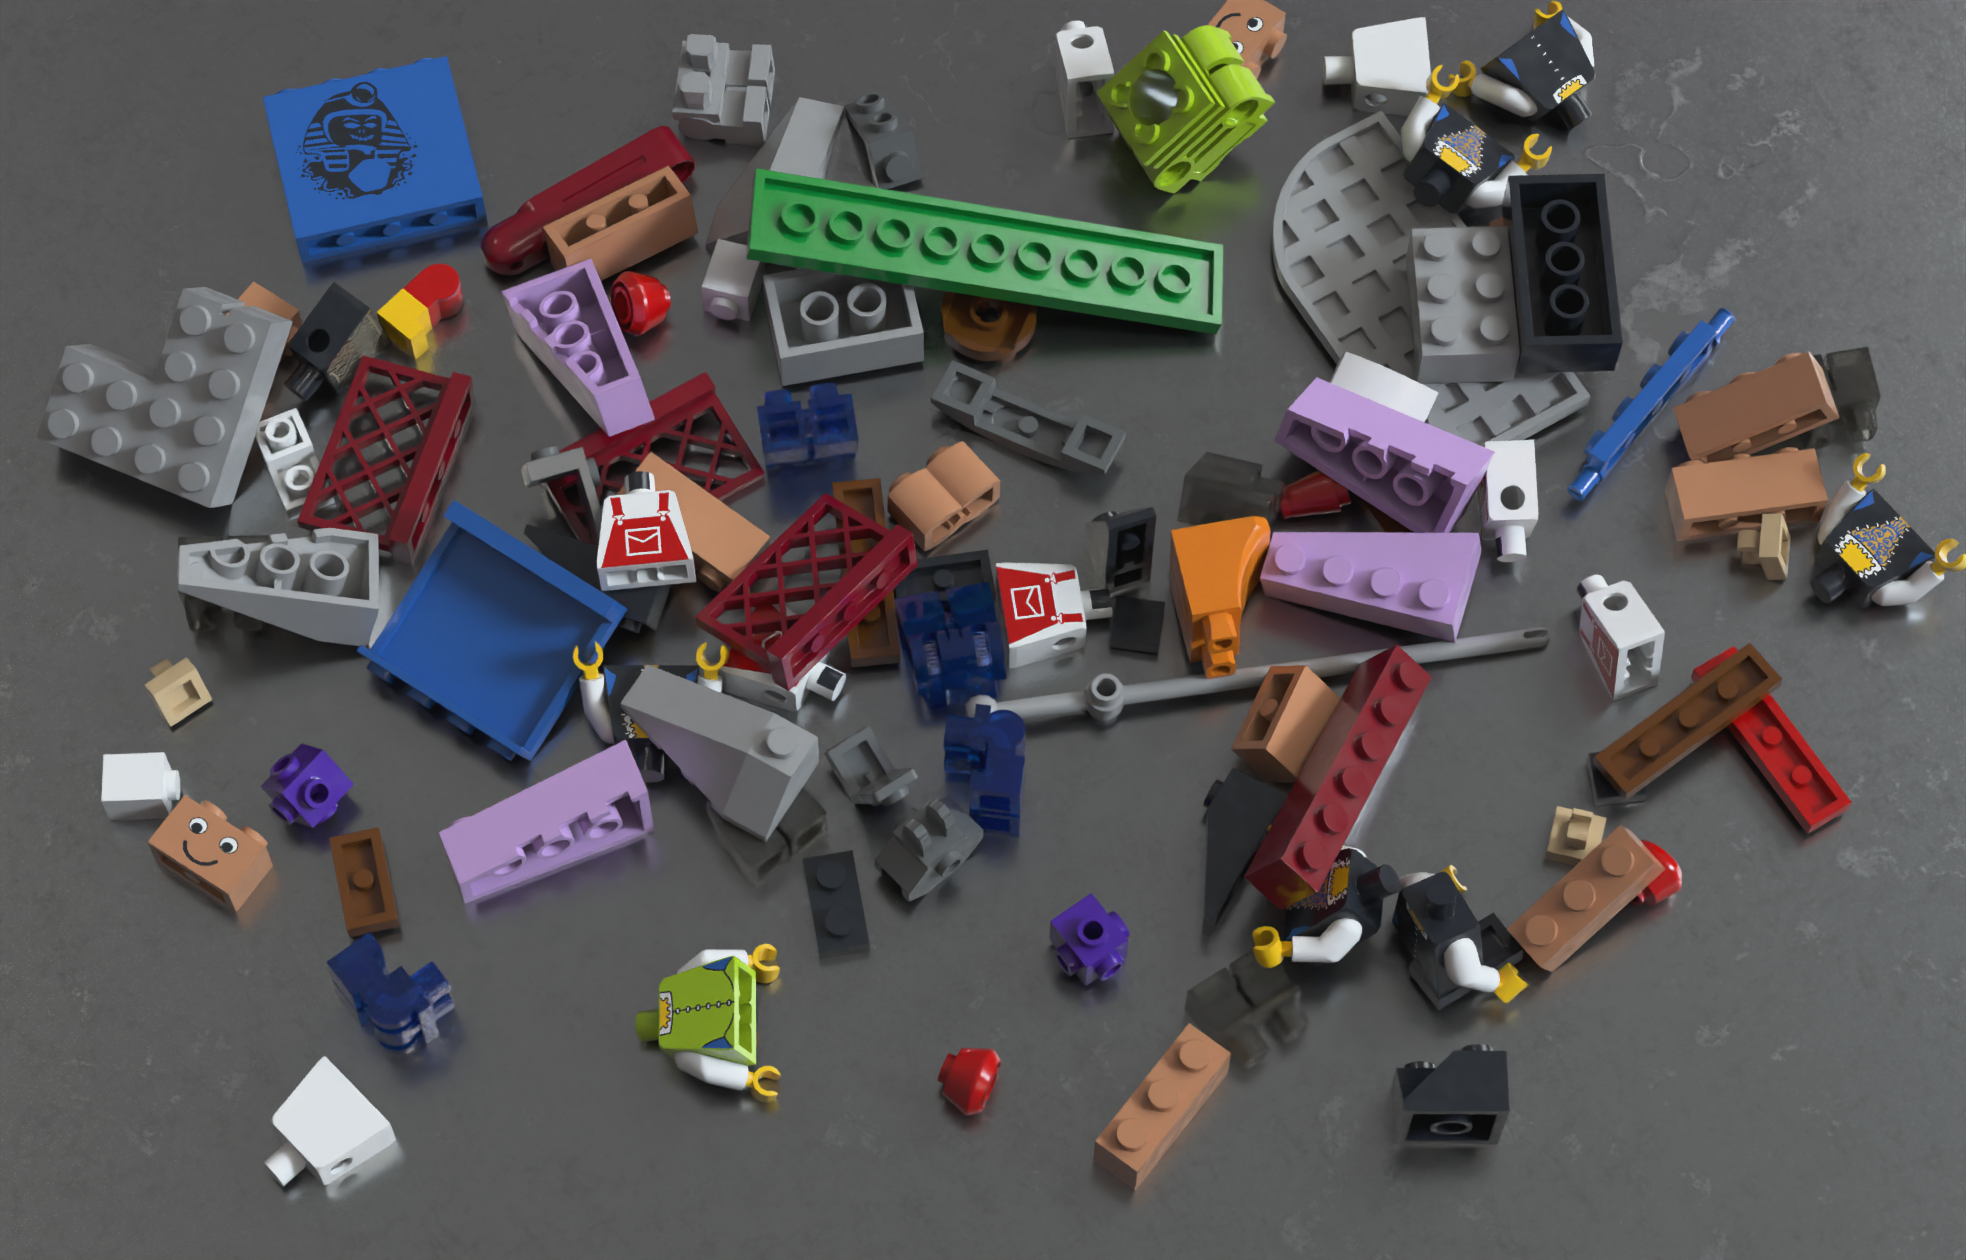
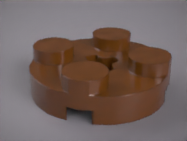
(983, 340)

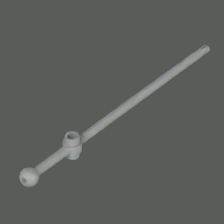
(1107, 695)

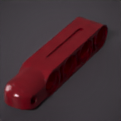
(522, 234)

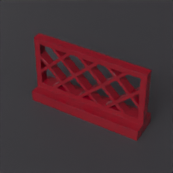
(670, 412)
(430, 457)
(837, 605)

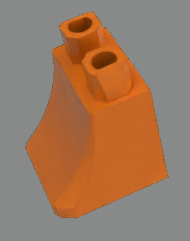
(1210, 583)

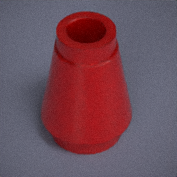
(1314, 496)

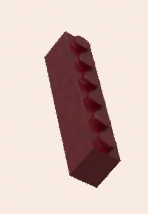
(1337, 778)

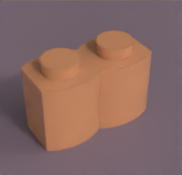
(942, 495)

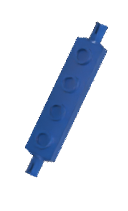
(1657, 390)

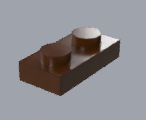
(364, 882)

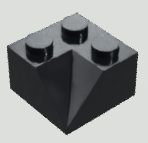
(1454, 1103)

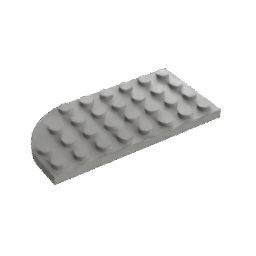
(1343, 264)

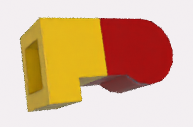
(420, 307)

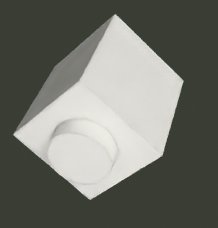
(732, 282)
(138, 786)

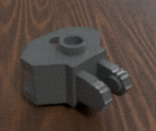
(928, 846)

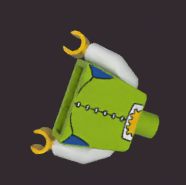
(711, 1018)

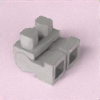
(723, 91)

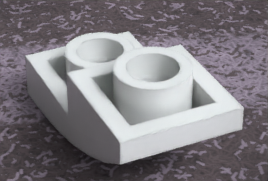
(1383, 386)
(289, 459)

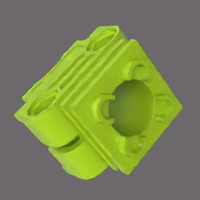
(1185, 105)

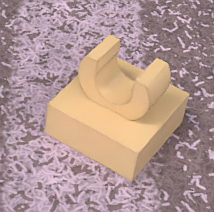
(1767, 547)
(177, 690)
(1574, 835)

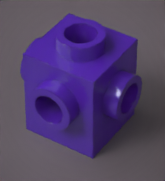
(305, 786)
(1089, 940)

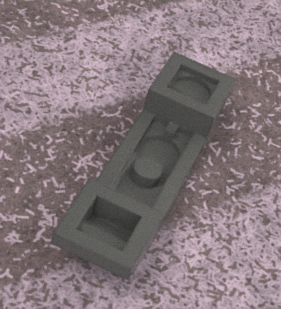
(1025, 426)

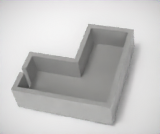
(187, 419)

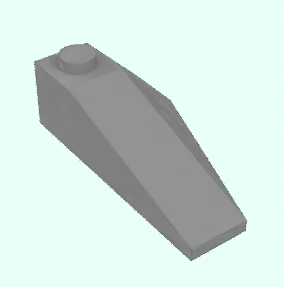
(797, 146)
(307, 584)
(731, 750)

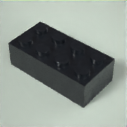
(1563, 273)

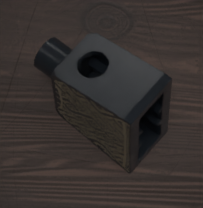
(333, 343)

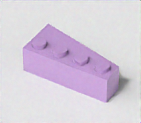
(580, 341)
(1385, 456)
(550, 824)

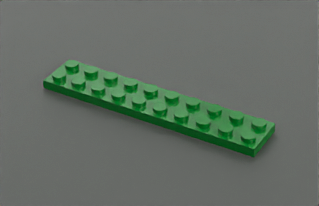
(985, 251)

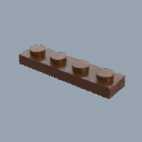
(876, 635)
(1687, 721)

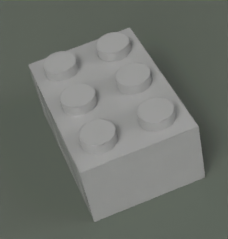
(1462, 304)
(840, 324)

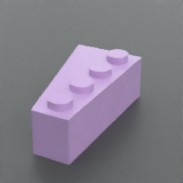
(1377, 576)

